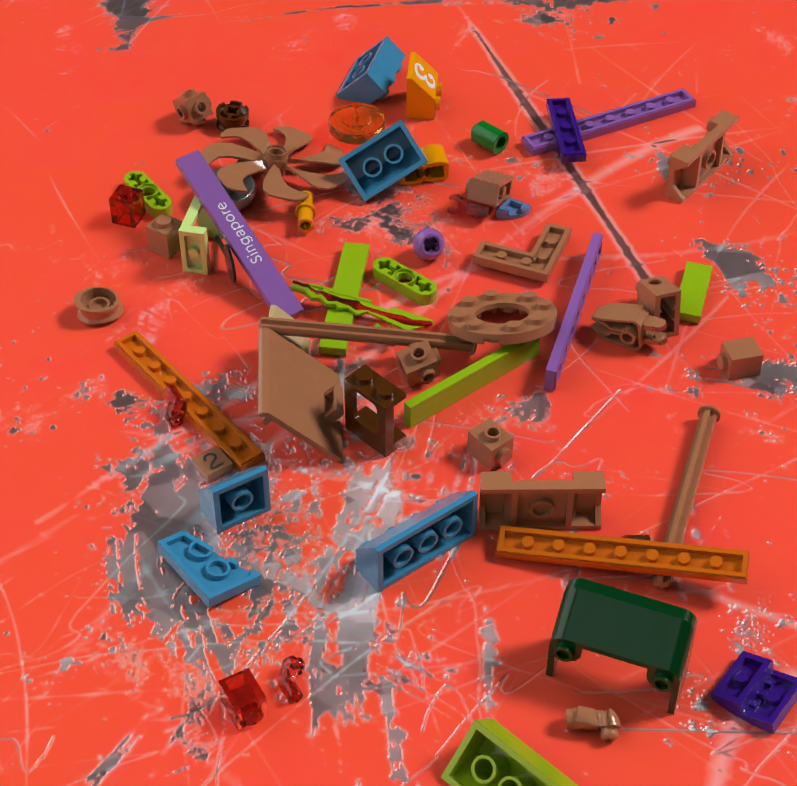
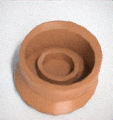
(98, 305)

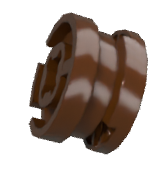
(232, 115)

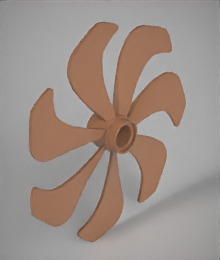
(273, 161)

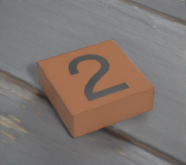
(212, 464)

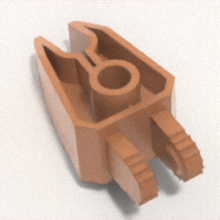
(629, 325)

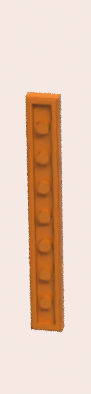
(200, 410)
(623, 554)

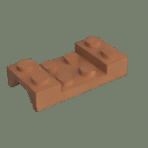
(696, 164)
(541, 503)

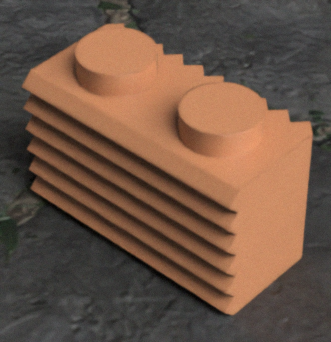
(489, 188)

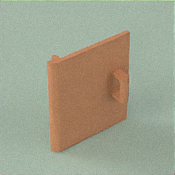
(299, 394)

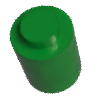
(489, 137)

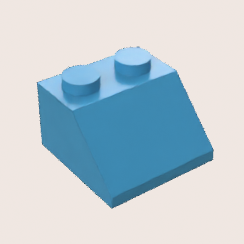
(236, 498)

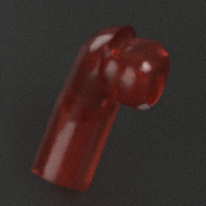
(176, 408)
(289, 669)

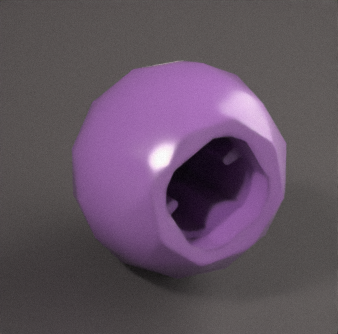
(428, 244)

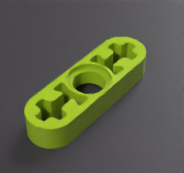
(164, 202)
(418, 289)

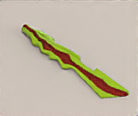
(360, 306)

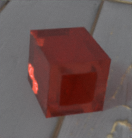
(127, 206)
(243, 699)

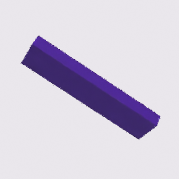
(566, 130)

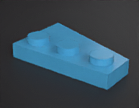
(205, 571)

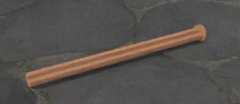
(366, 334)
(690, 480)

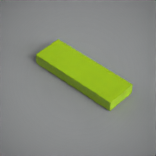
(694, 291)

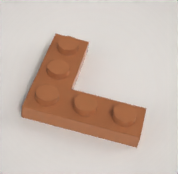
(534, 265)

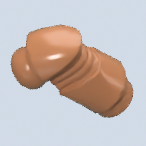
(590, 719)

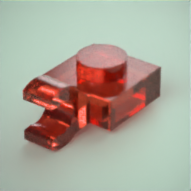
(476, 210)

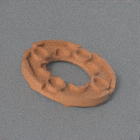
(539, 322)

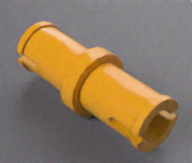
(305, 213)

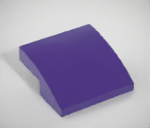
(756, 692)

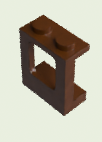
(372, 427)

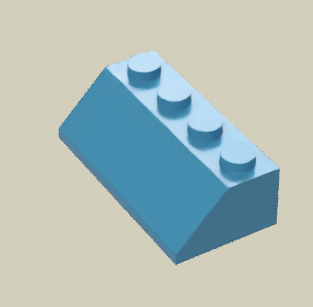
(418, 540)

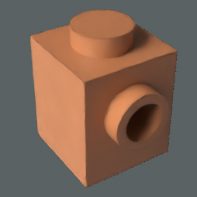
(164, 235)
(740, 358)
(490, 444)

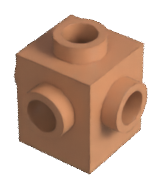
(192, 107)
(419, 363)

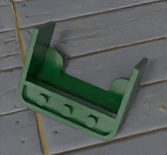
(625, 629)

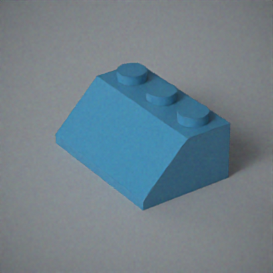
(372, 73)
(383, 160)

